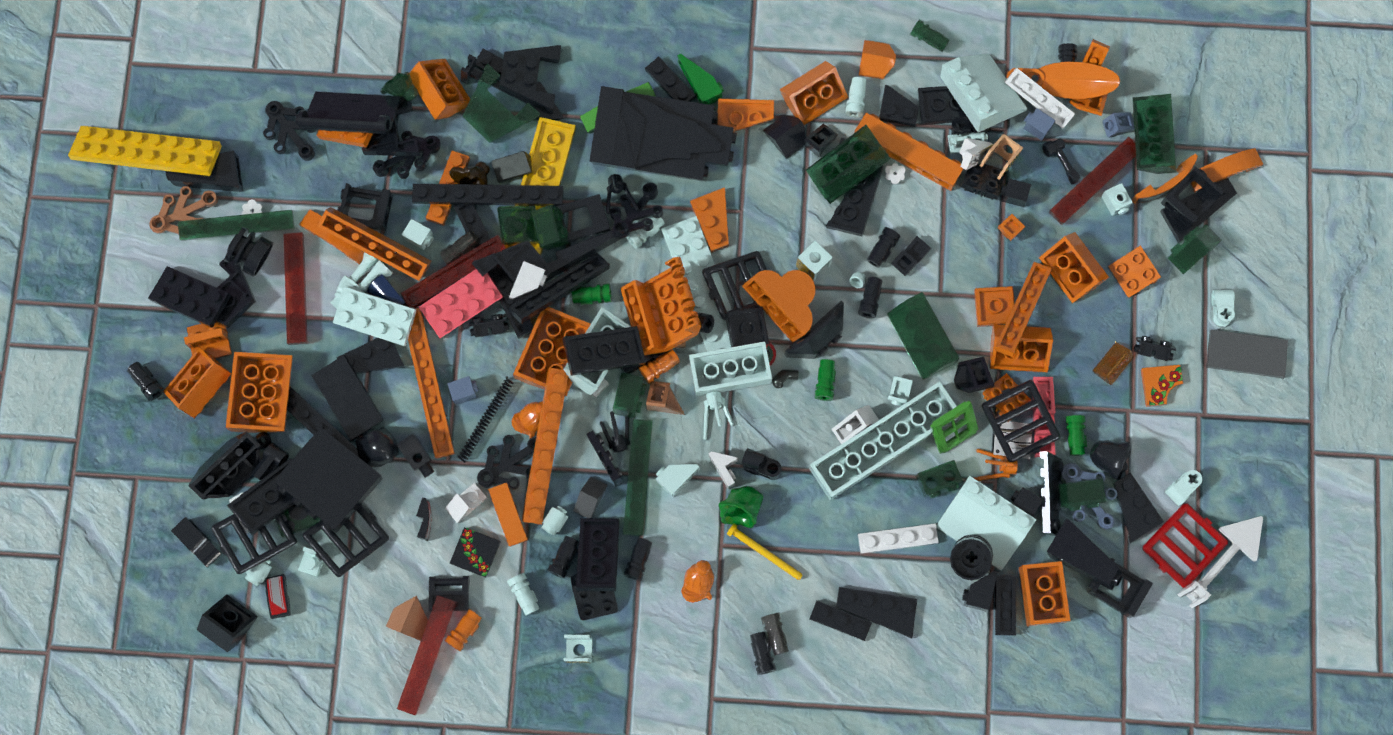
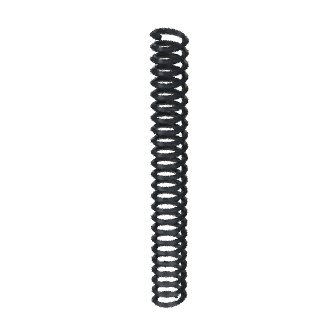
(483, 419)

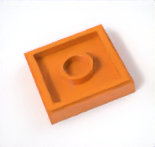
(993, 305)

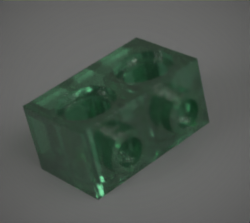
(937, 475)

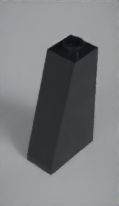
(225, 175)
(1083, 556)

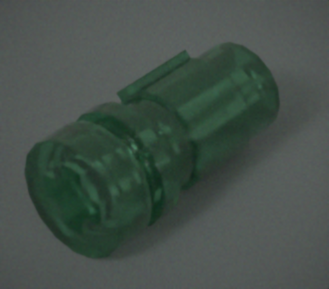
(929, 35)

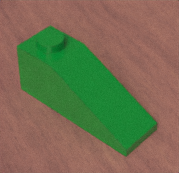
(701, 82)

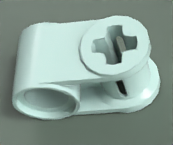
(1223, 304)
(1181, 489)

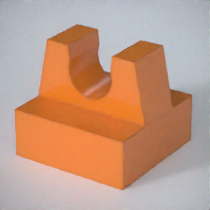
(1011, 227)

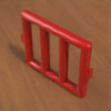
(1174, 522)

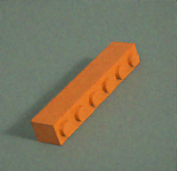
(913, 153)
(374, 243)

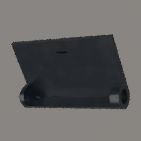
(349, 113)

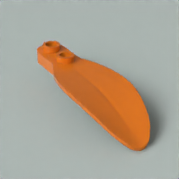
(1074, 79)

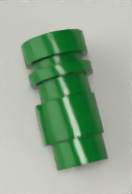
(591, 294)
(826, 378)
(1076, 438)

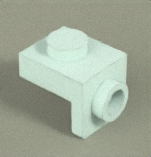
(900, 390)

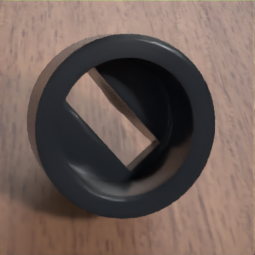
(267, 437)

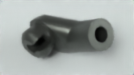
(783, 375)

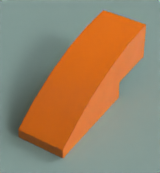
(508, 514)

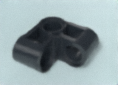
(758, 464)

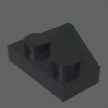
(897, 108)

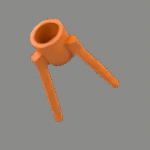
(1004, 465)

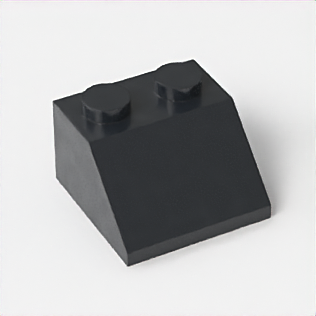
(226, 623)

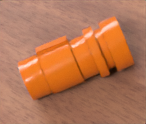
(658, 366)
(465, 628)

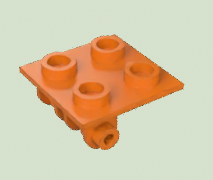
(1134, 271)
(1009, 404)

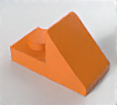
(1096, 53)

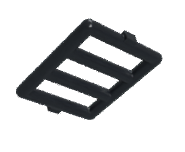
(723, 267)
(1045, 419)
(256, 558)
(352, 559)

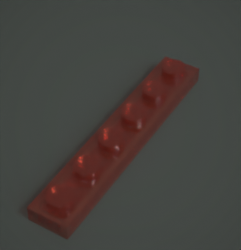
(1094, 181)
(449, 274)
(295, 288)
(426, 655)

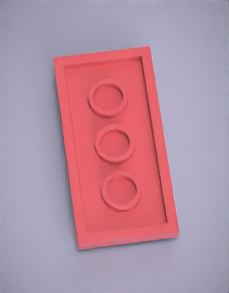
(460, 302)

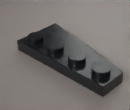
(886, 610)

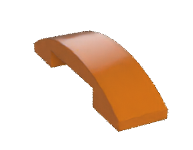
(1230, 166)
(311, 222)

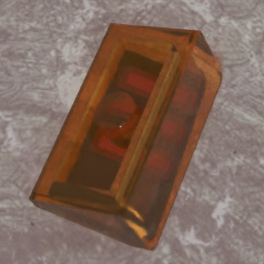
(1113, 363)

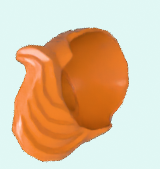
(528, 419)
(698, 582)

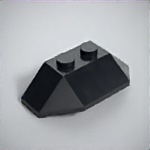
(820, 335)
(227, 468)

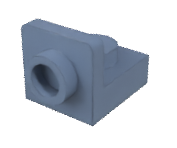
(1118, 123)

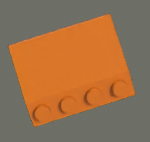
(546, 347)
(259, 392)

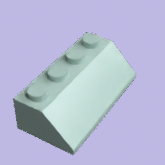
(730, 368)
(590, 381)

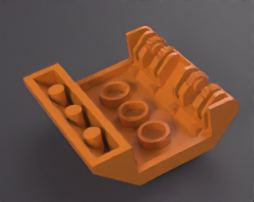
(662, 309)

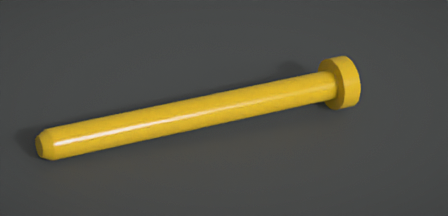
(764, 552)

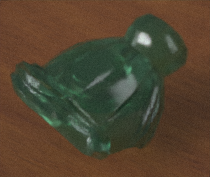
(400, 86)

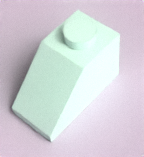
(675, 477)

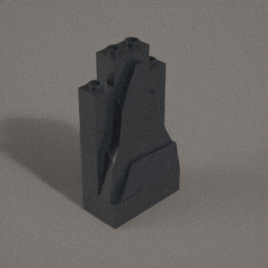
(658, 135)

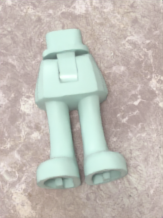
(351, 282)

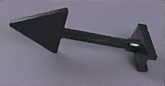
(472, 71)

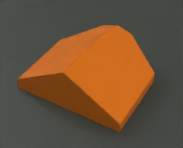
(876, 59)
(1091, 105)

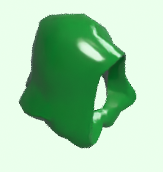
(741, 506)

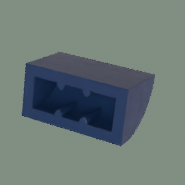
(382, 288)

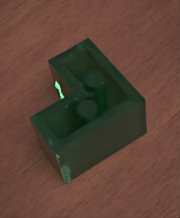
(1196, 246)

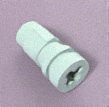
(855, 104)
(639, 236)
(525, 596)

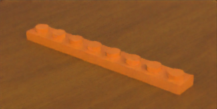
(429, 388)
(545, 446)

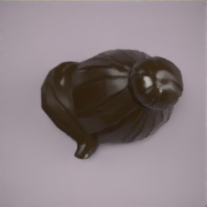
(471, 175)

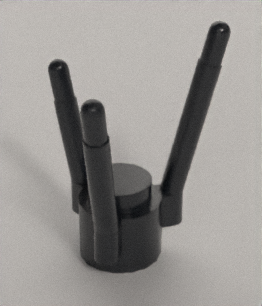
(616, 186)
(618, 441)

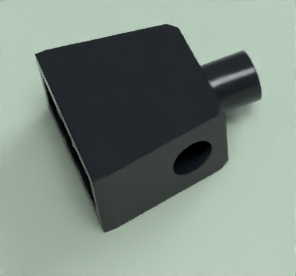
(410, 448)

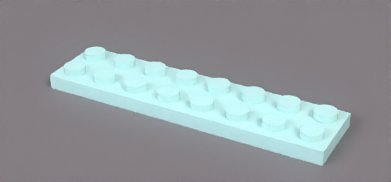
(688, 242)

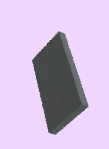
(1247, 354)

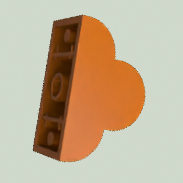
(784, 299)

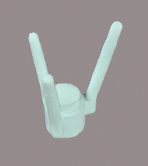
(714, 401)

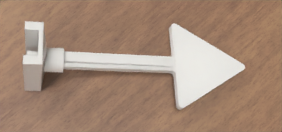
(1244, 537)

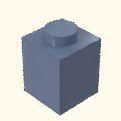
(1038, 124)
(463, 390)

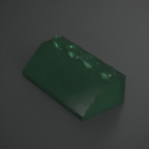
(1154, 134)
(848, 164)
(923, 336)

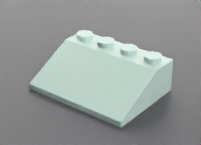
(981, 90)
(989, 515)

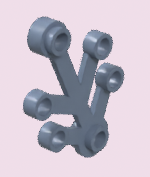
(1098, 510)

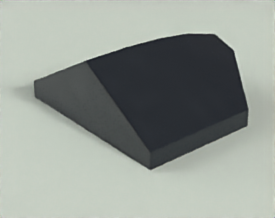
(786, 134)
(973, 375)

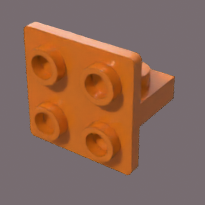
(212, 340)

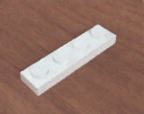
(1039, 97)
(897, 538)

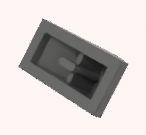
(590, 497)

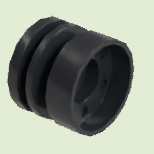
(248, 251)
(963, 565)

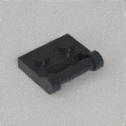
(460, 597)

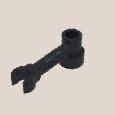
(1055, 148)

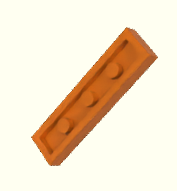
(439, 212)

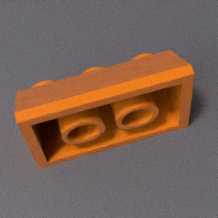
(439, 88)
(814, 92)
(1073, 267)
(1031, 354)
(196, 383)

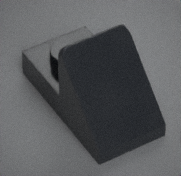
(820, 139)

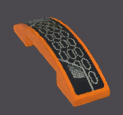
(1149, 193)

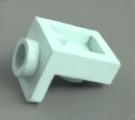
(310, 563)

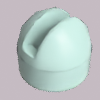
(853, 280)

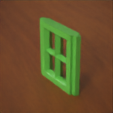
(969, 419)

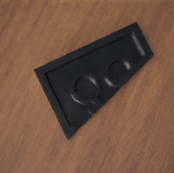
(374, 356)
(605, 457)
(1136, 508)

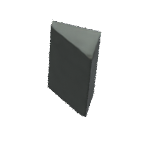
(512, 166)

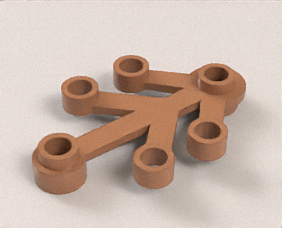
(180, 212)

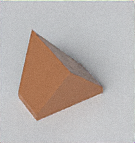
(662, 399)
(409, 619)

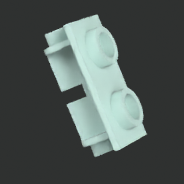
(955, 141)

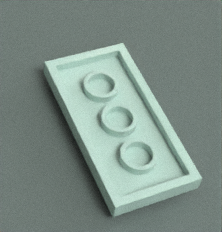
(374, 316)

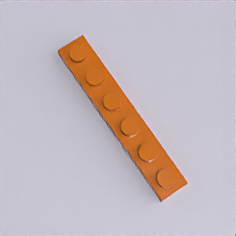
(1023, 309)

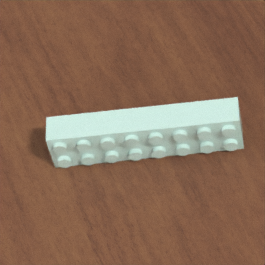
(881, 442)

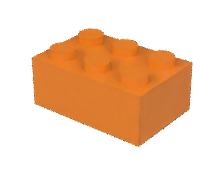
(1044, 593)

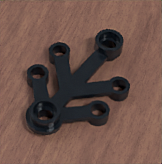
(286, 127)
(425, 147)
(623, 228)
(506, 464)

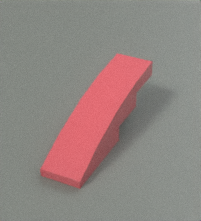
(1046, 390)

